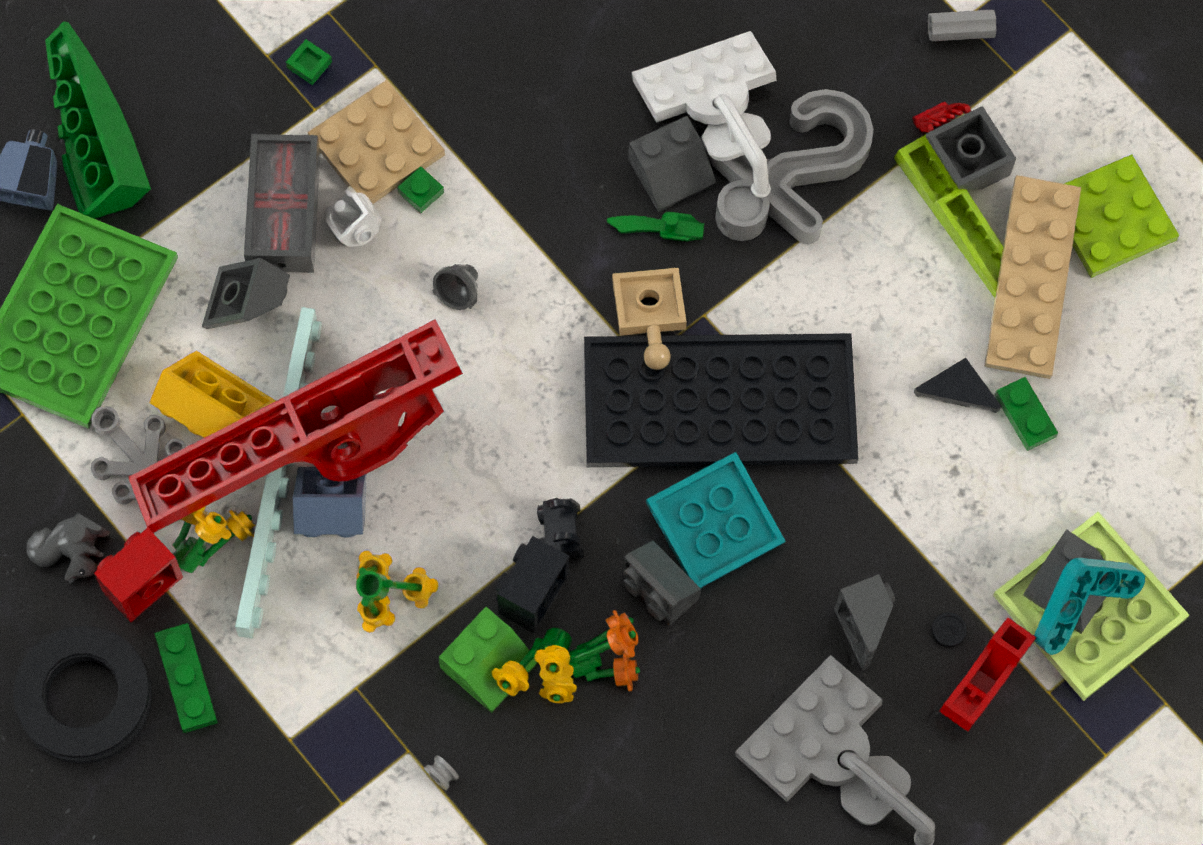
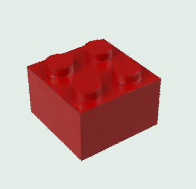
(138, 574)

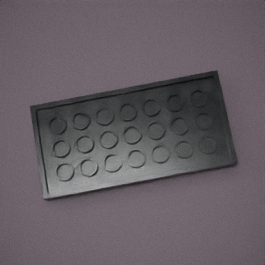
(721, 395)

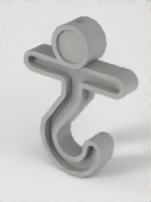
(744, 215)

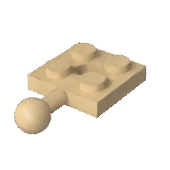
(638, 318)

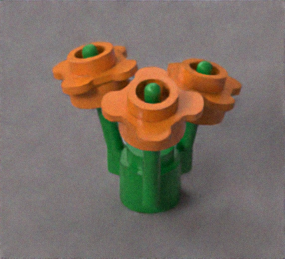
(622, 640)

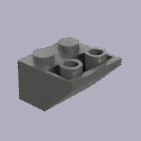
(659, 582)

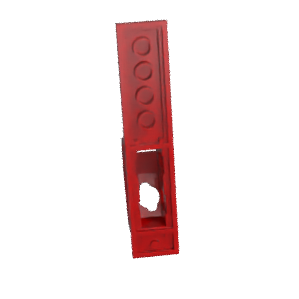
(299, 432)

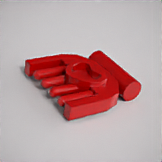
(939, 115)

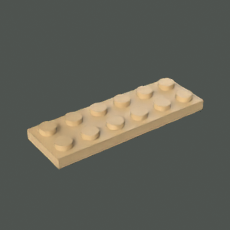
(1032, 277)

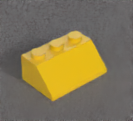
(205, 395)

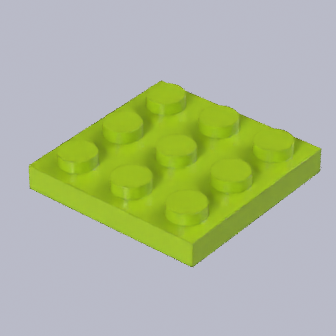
(1118, 217)

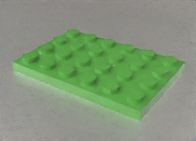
(77, 313)

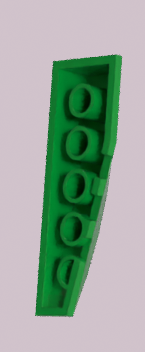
(99, 146)

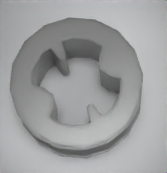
(441, 772)

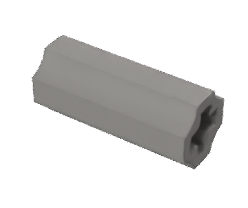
(962, 25)

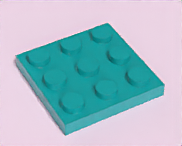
(715, 520)

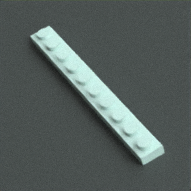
(275, 488)

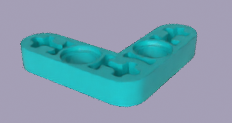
(1076, 583)

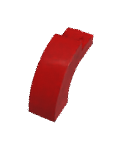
(988, 674)

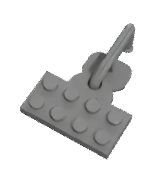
(818, 729)

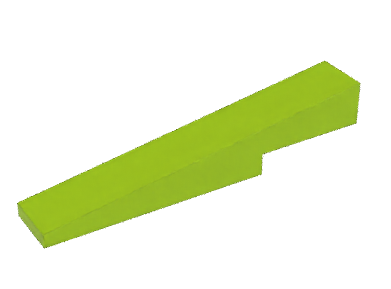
(953, 209)

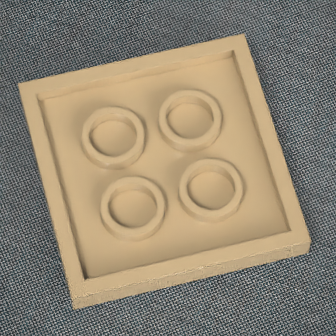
(377, 142)

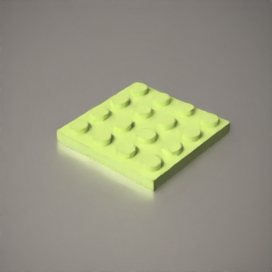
(1119, 628)

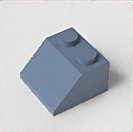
(328, 505)

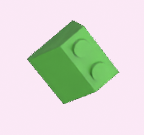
(477, 651)

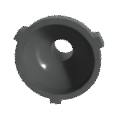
(456, 286)

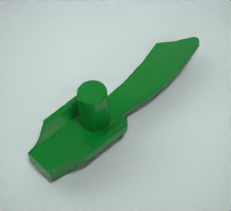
(671, 226)

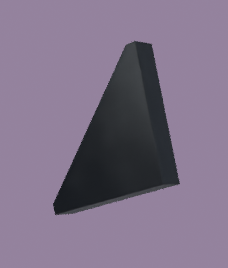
(959, 386)

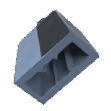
(28, 172)

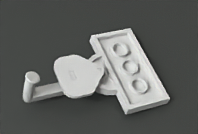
(714, 90)

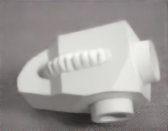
(353, 219)

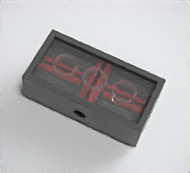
(283, 201)

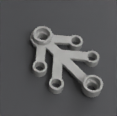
(139, 459)

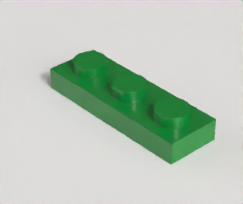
(185, 678)

